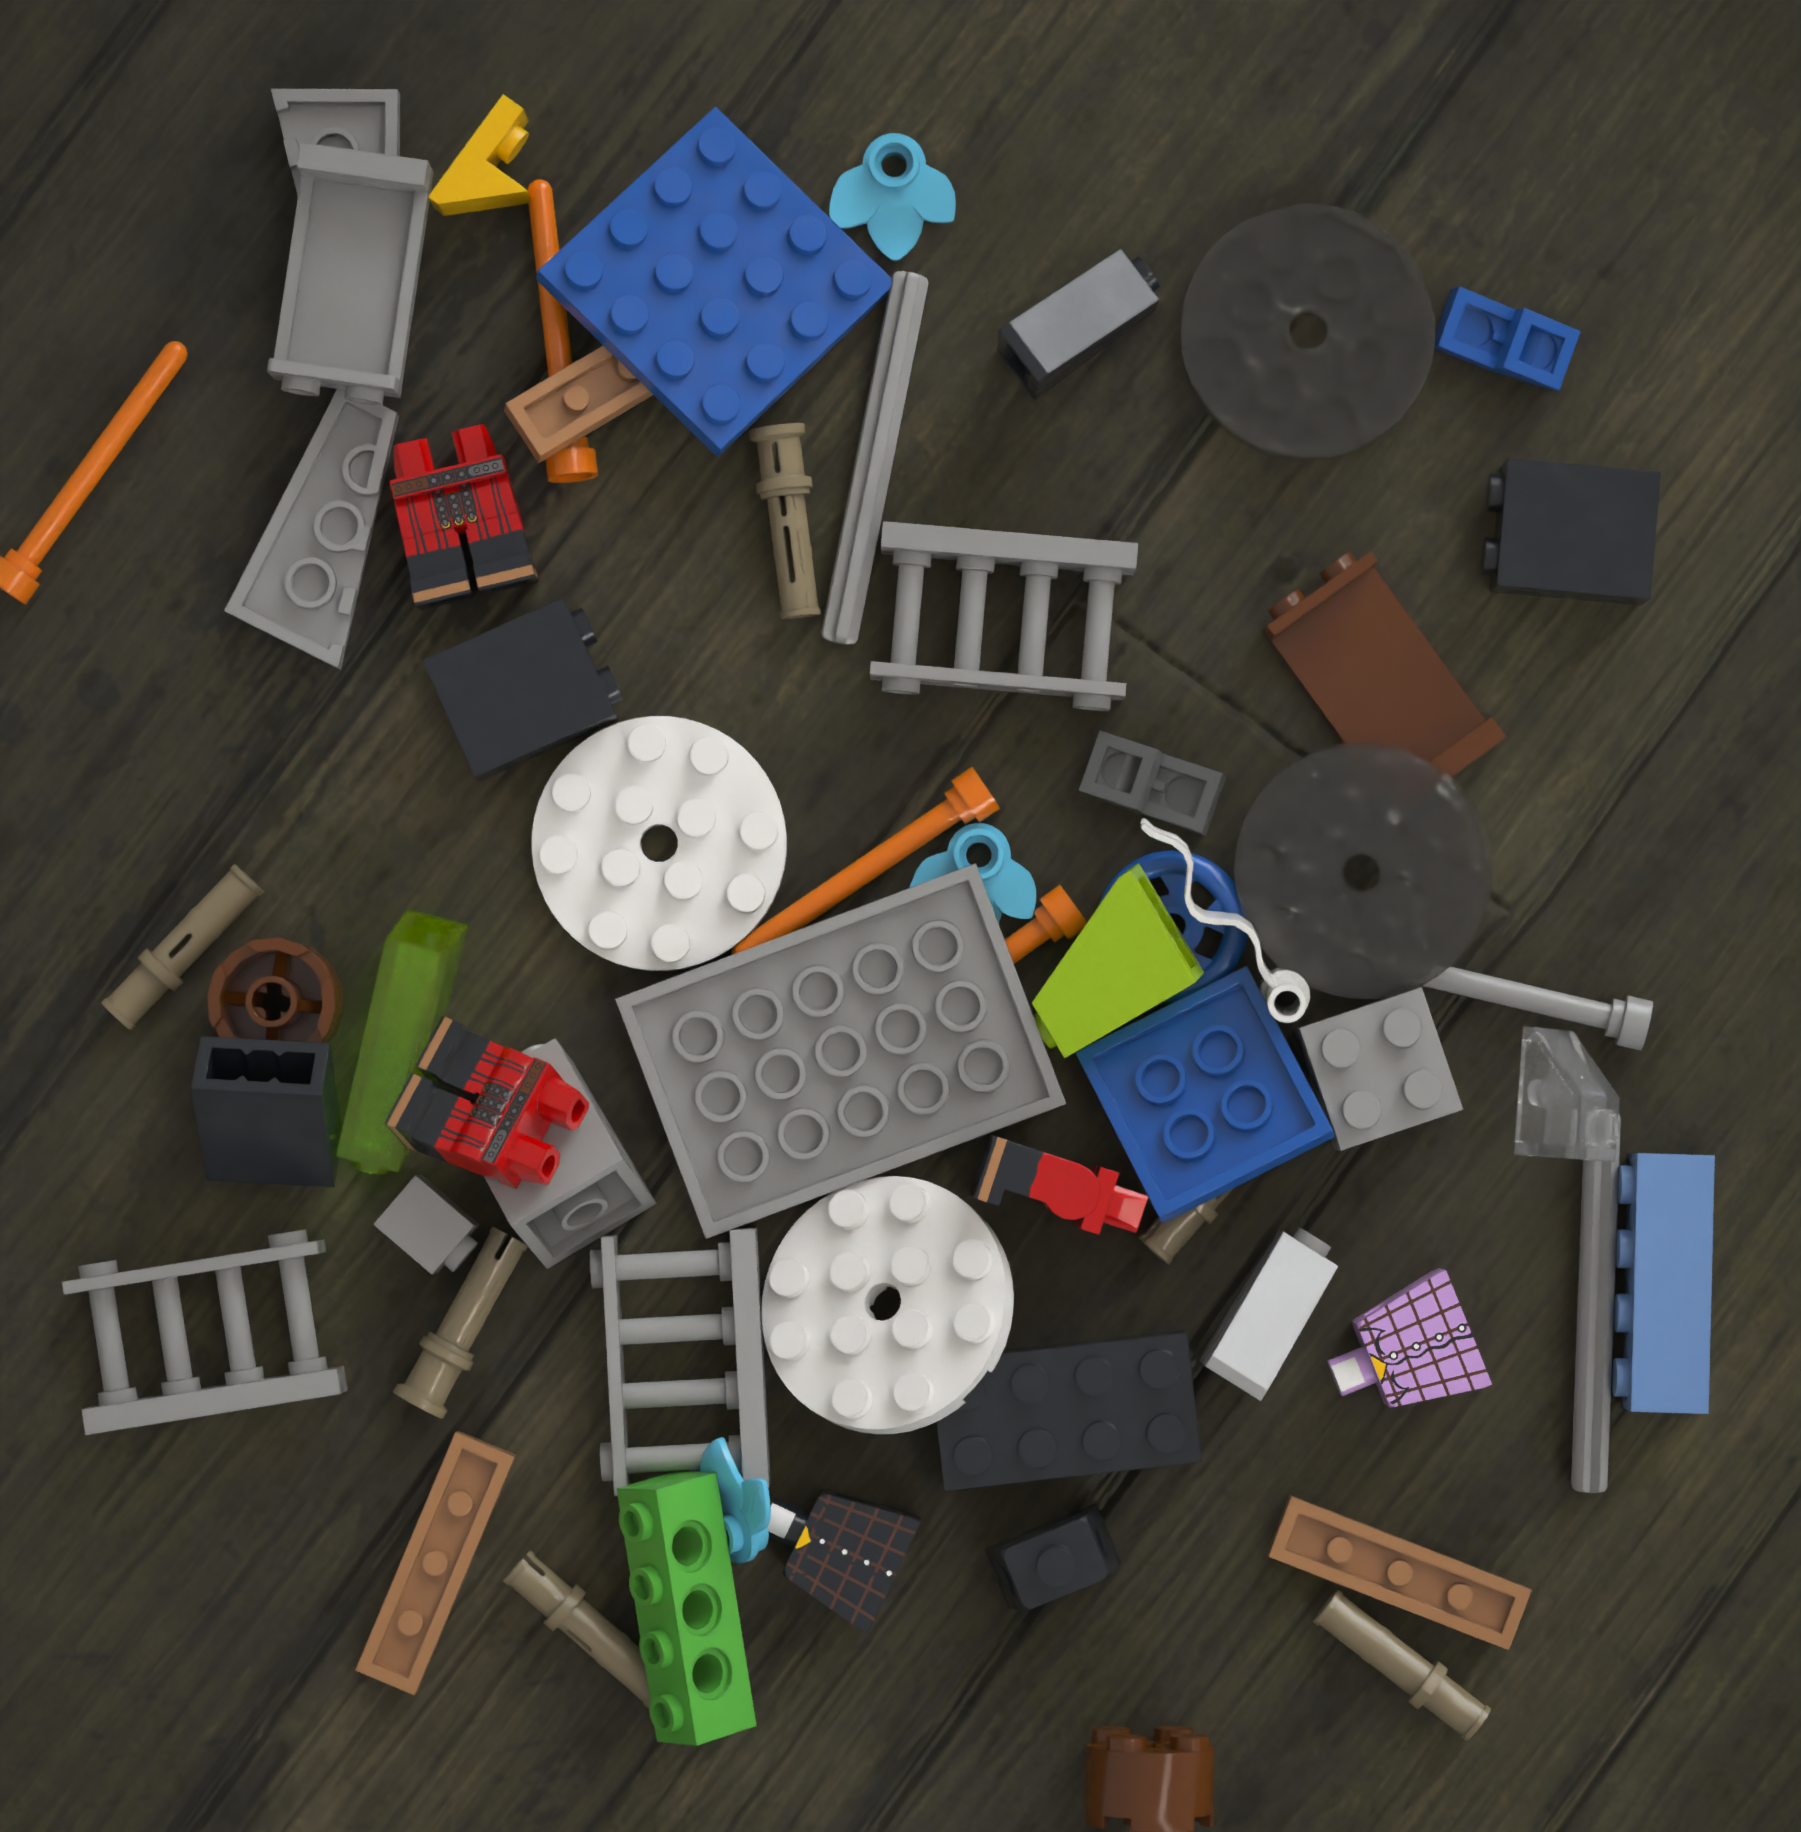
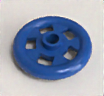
(1172, 868)

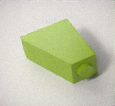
(1116, 967)

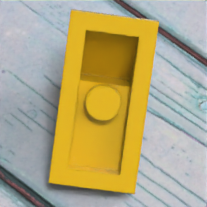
(472, 178)

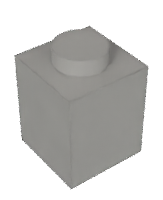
(429, 1226)

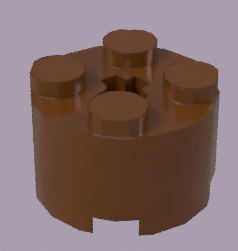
(254, 970)
(1150, 1781)

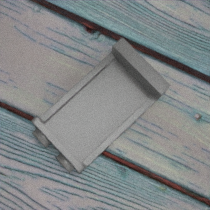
(352, 273)

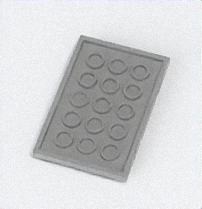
(840, 1051)

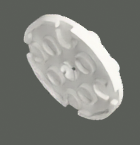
(648, 777)
(949, 1318)

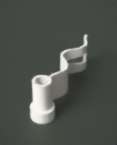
(1274, 980)

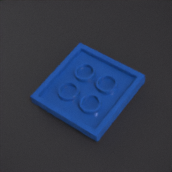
(1205, 1094)

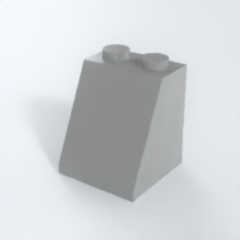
(591, 1189)

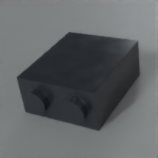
(1572, 531)
(524, 688)
(267, 1111)

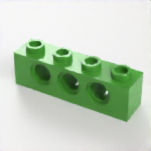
(686, 1607)

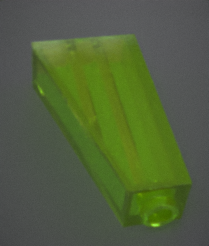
(405, 1008)

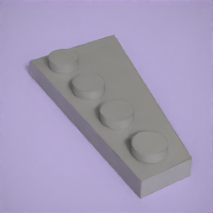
(340, 119)
(318, 540)

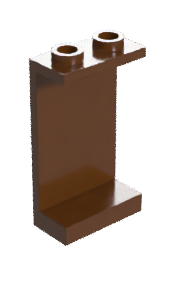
(1376, 669)

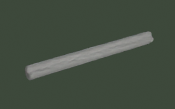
(874, 458)
(1595, 1324)

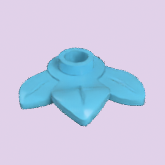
(892, 205)
(1006, 881)
(743, 1503)

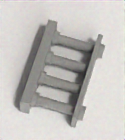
(976, 557)
(736, 1325)
(182, 1392)

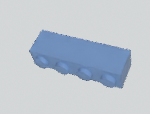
(1666, 1283)

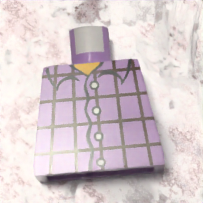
(1413, 1346)

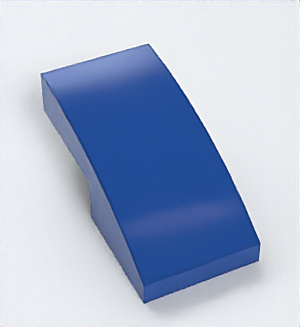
(1505, 339)

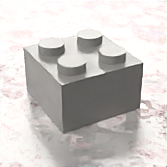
(1378, 1069)

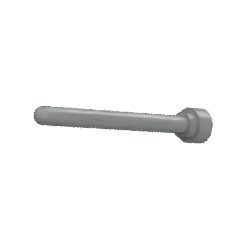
(1622, 1020)

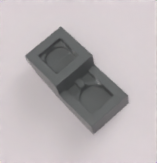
(1152, 783)

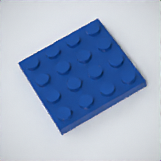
(715, 281)

